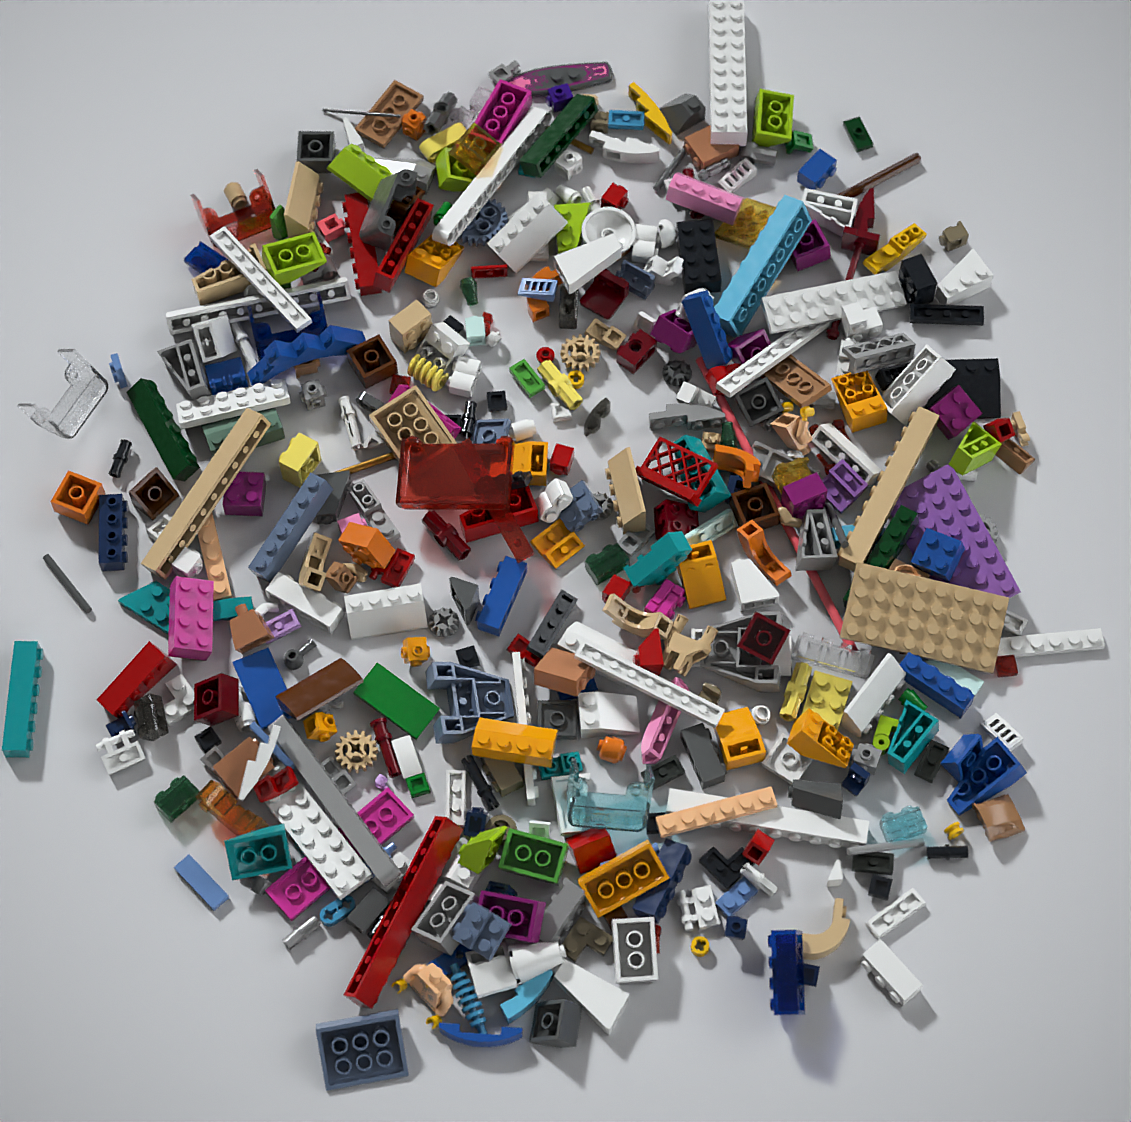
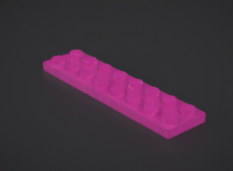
(303, 883)

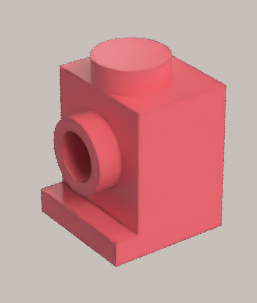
(331, 227)

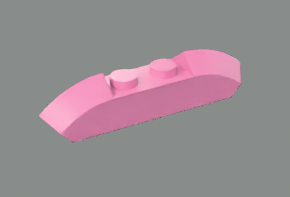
(660, 729)

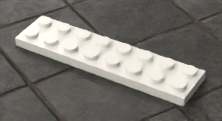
(825, 302)
(318, 838)

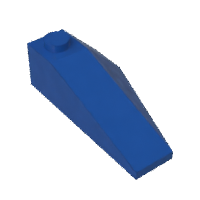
(988, 776)

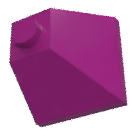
(748, 345)

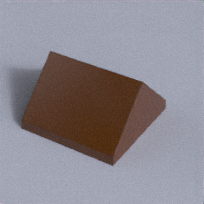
(153, 494)

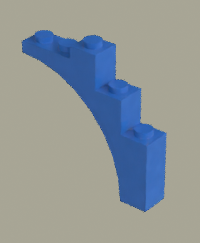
(306, 347)

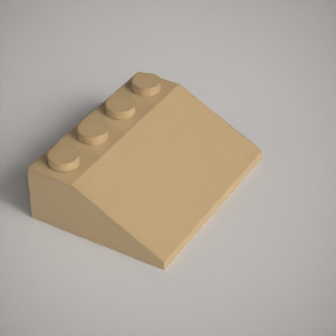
(406, 417)

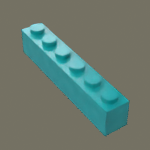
(21, 699)

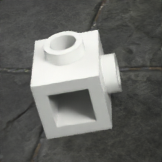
(568, 164)
(187, 563)

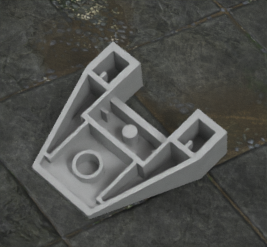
(737, 663)

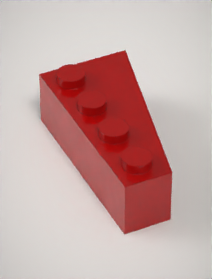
(480, 524)
(136, 679)

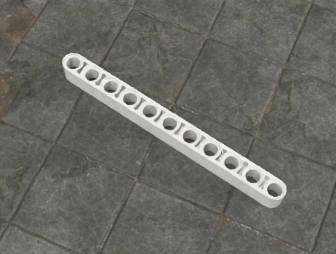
(491, 176)

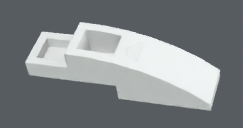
(628, 152)

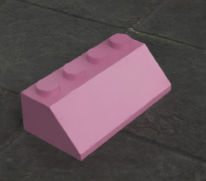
(704, 198)

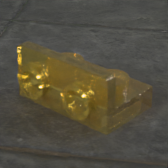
(790, 472)

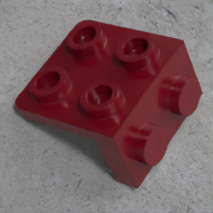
(605, 294)

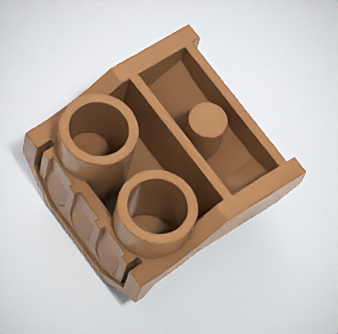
(999, 818)

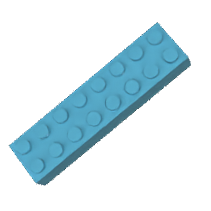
(762, 265)

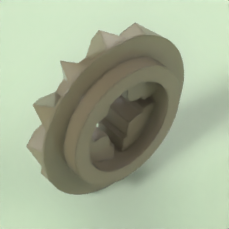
(501, 820)

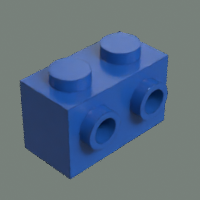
(817, 170)

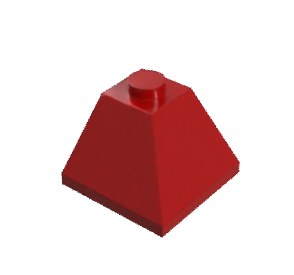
(649, 654)

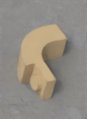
(311, 570)
(636, 621)
(823, 944)

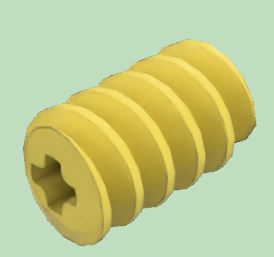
(427, 375)

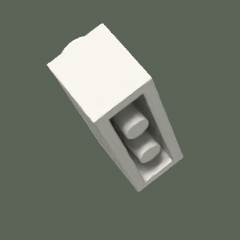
(890, 973)

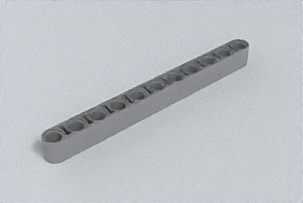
(336, 802)

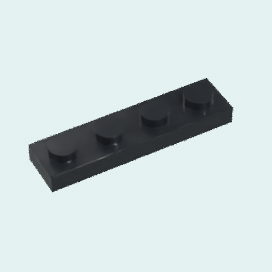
(946, 314)
(551, 624)

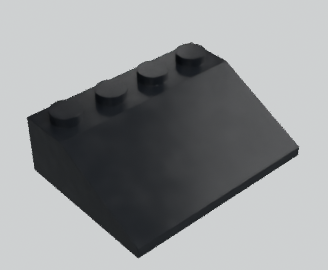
(980, 382)

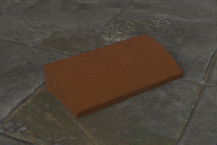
(319, 689)

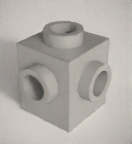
(313, 394)
(866, 757)

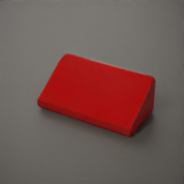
(489, 271)

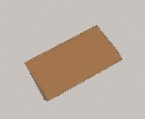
(1014, 456)

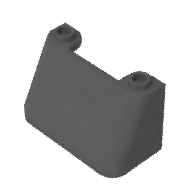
(377, 227)

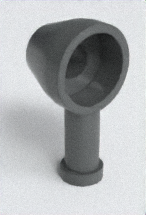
(297, 662)
(259, 884)

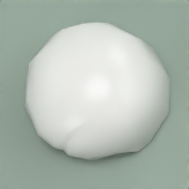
(667, 233)

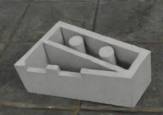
(186, 365)

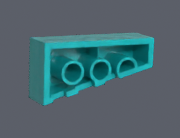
(716, 489)

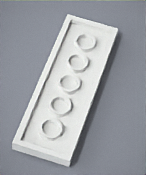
(232, 403)

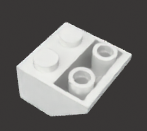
(214, 338)
(442, 346)
(491, 975)

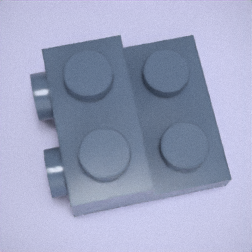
(581, 509)
(481, 930)

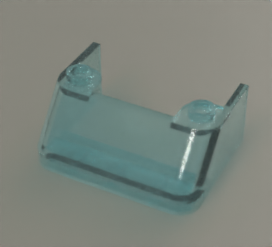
(607, 810)

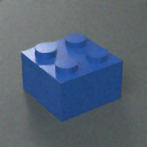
(938, 554)

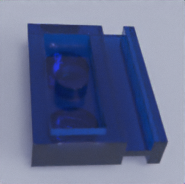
(203, 258)

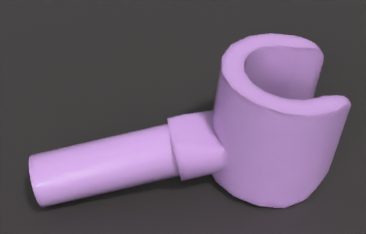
(380, 782)

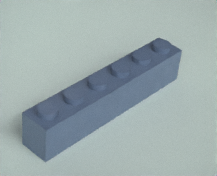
(290, 527)

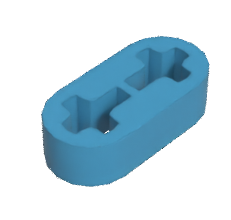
(340, 914)

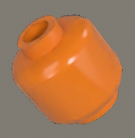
(611, 749)

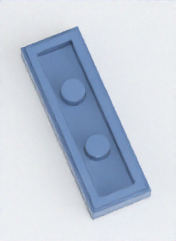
(277, 751)
(201, 882)

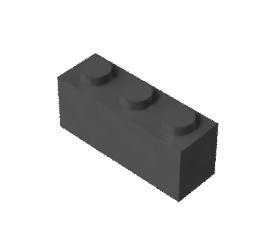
(703, 755)

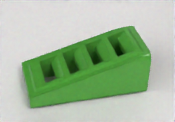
(278, 223)

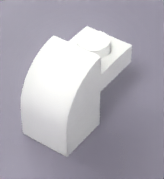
(664, 271)

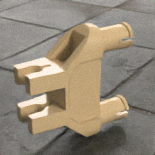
(683, 651)

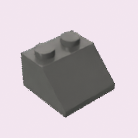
(758, 402)
(556, 1023)

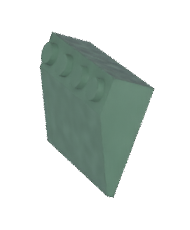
(218, 431)

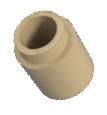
(235, 195)

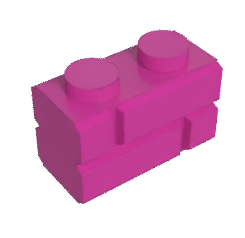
(666, 599)

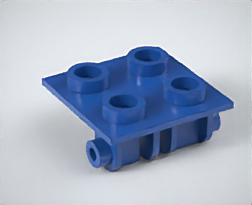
(226, 375)

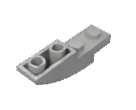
(693, 415)
(372, 510)

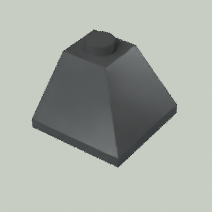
(683, 113)

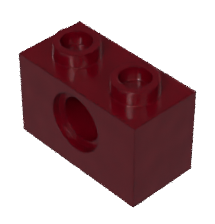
(634, 360)

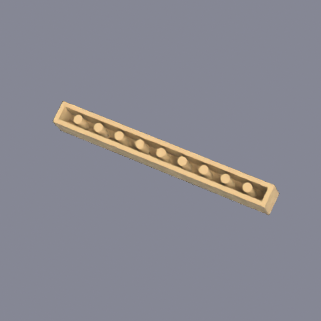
(889, 488)
(206, 492)

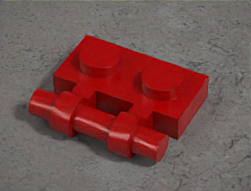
(396, 570)

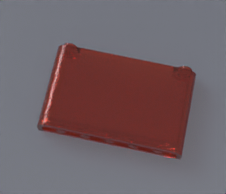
(455, 475)

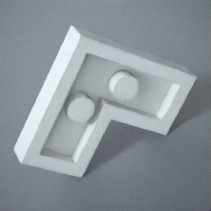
(183, 700)

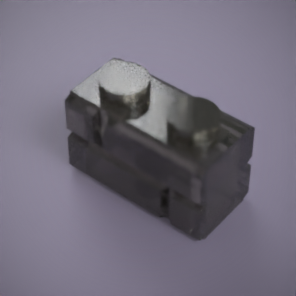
(568, 309)
(150, 717)

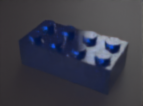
(787, 972)

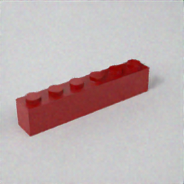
(403, 245)
(364, 254)

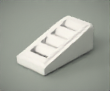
(351, 134)
(744, 167)
(1011, 732)

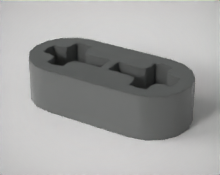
(368, 402)

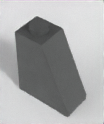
(331, 508)
(817, 797)

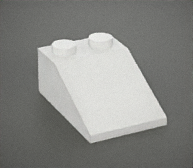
(607, 714)

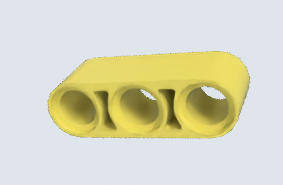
(447, 138)

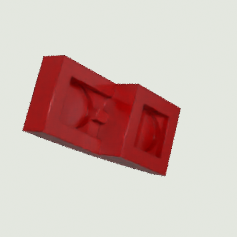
(520, 644)
(275, 785)

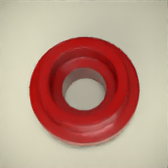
(545, 350)

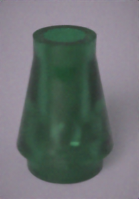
(469, 289)
(728, 435)

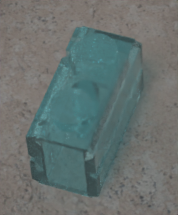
(903, 824)

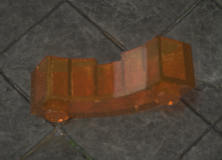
(224, 808)

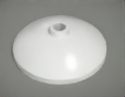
(606, 222)

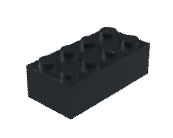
(700, 255)

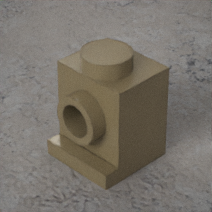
(954, 237)

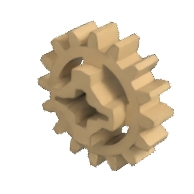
(580, 353)
(355, 743)

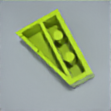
(571, 234)
(974, 450)

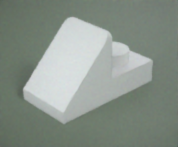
(693, 395)

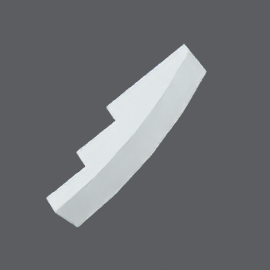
(255, 768)

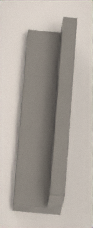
(880, 355)

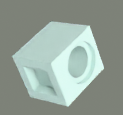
(475, 331)

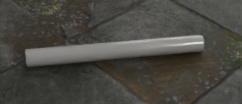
(885, 846)

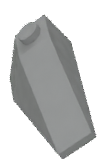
(425, 169)

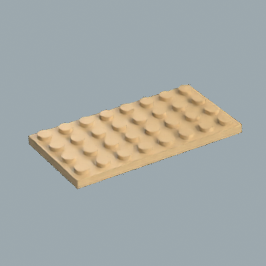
(924, 617)

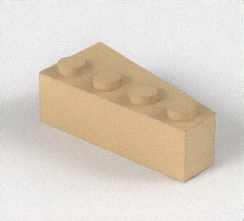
(223, 280)

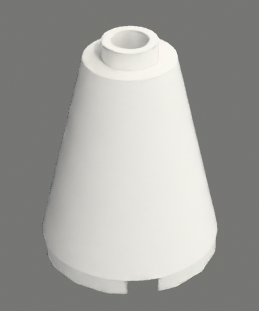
(534, 959)

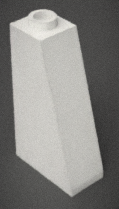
(587, 261)
(596, 996)

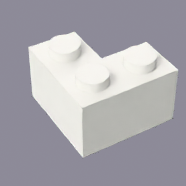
(860, 323)

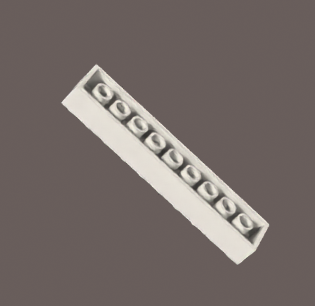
(727, 72)

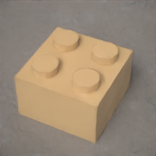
(410, 326)

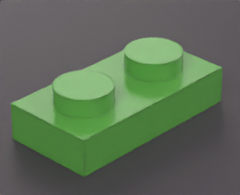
(527, 378)

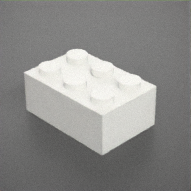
(634, 950)

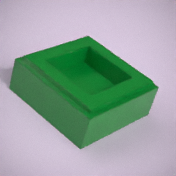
(417, 785)

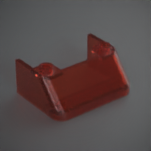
(245, 221)

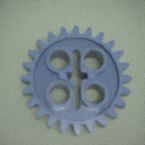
(485, 224)

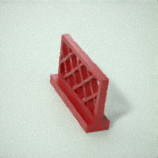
(672, 486)

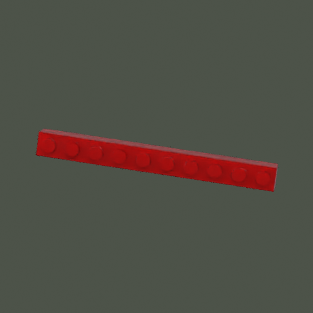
(403, 912)

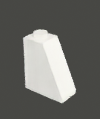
(752, 586)

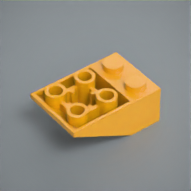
(432, 261)
(859, 400)
(532, 457)
(701, 576)
(739, 739)
(819, 740)

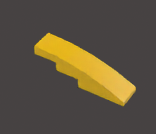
(652, 115)

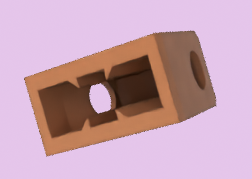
(249, 629)

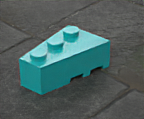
(660, 561)
(911, 736)

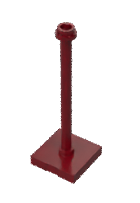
(860, 243)

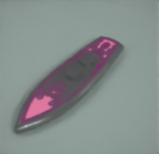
(576, 75)

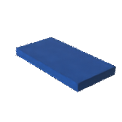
(261, 684)

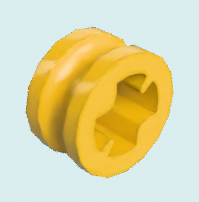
(575, 373)
(953, 830)
(705, 949)

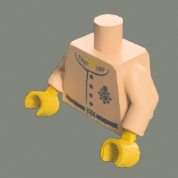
(793, 428)
(432, 987)

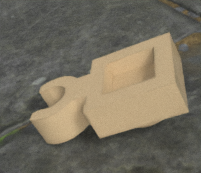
(1019, 429)

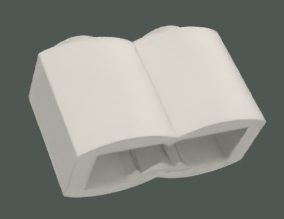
(645, 243)
(464, 376)
(553, 500)

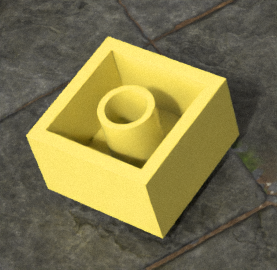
(299, 459)

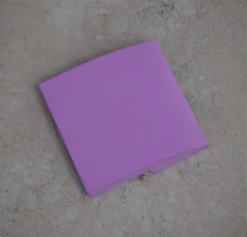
(843, 486)

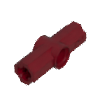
(446, 535)

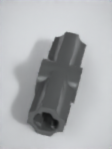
(440, 113)

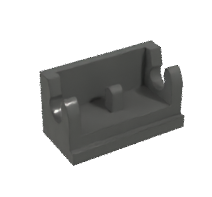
(367, 910)

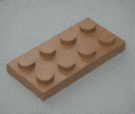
(395, 100)
(797, 381)

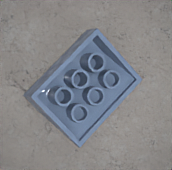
(362, 1049)

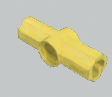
(560, 385)
(795, 691)

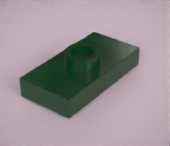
(858, 134)

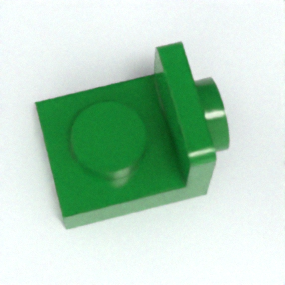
(799, 141)

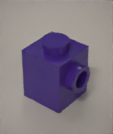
(559, 97)

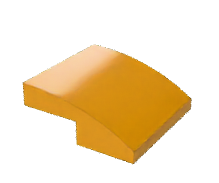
(557, 544)

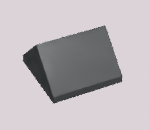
(465, 597)

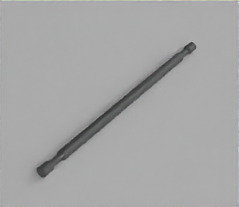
(361, 113)

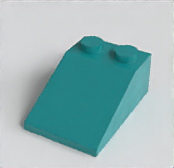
(258, 852)

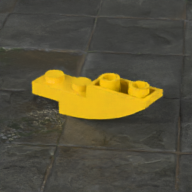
(895, 250)

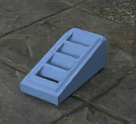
(541, 295)

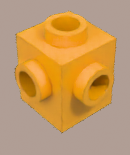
(415, 651)
(320, 726)

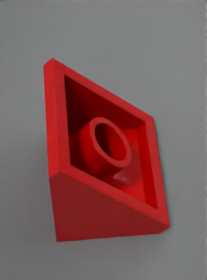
(590, 849)

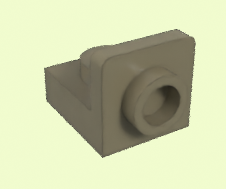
(599, 122)
(710, 693)

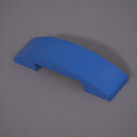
(507, 1036)

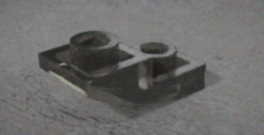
(593, 420)

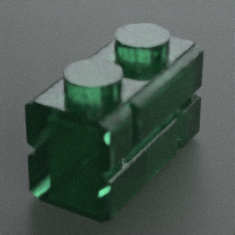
(606, 563)
(176, 798)

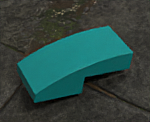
(225, 609)
(560, 766)

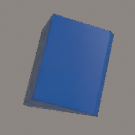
(963, 755)

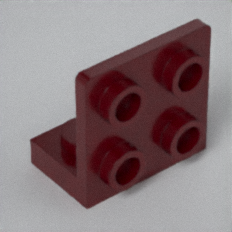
(674, 517)

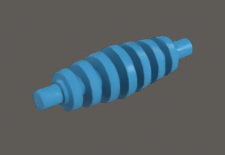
(468, 999)

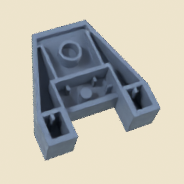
(470, 697)

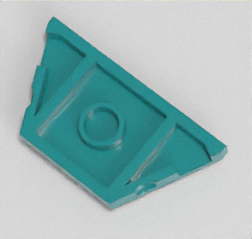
(150, 604)

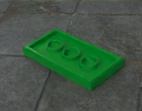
(396, 701)

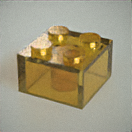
(475, 148)

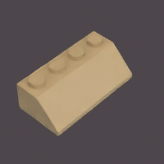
(303, 201)
(626, 492)

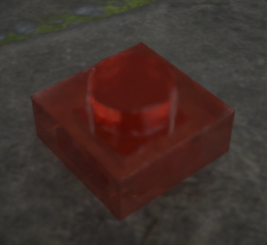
(399, 380)
(1006, 666)

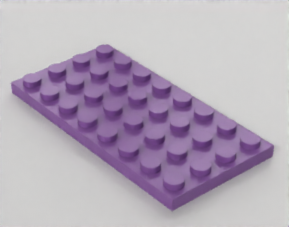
(948, 509)

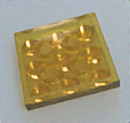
(747, 225)

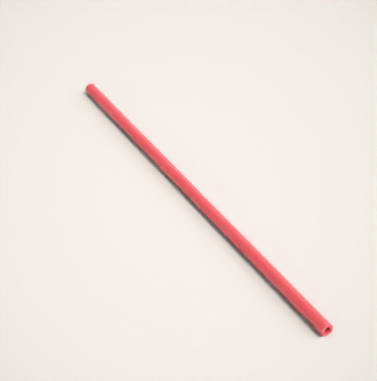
(790, 531)

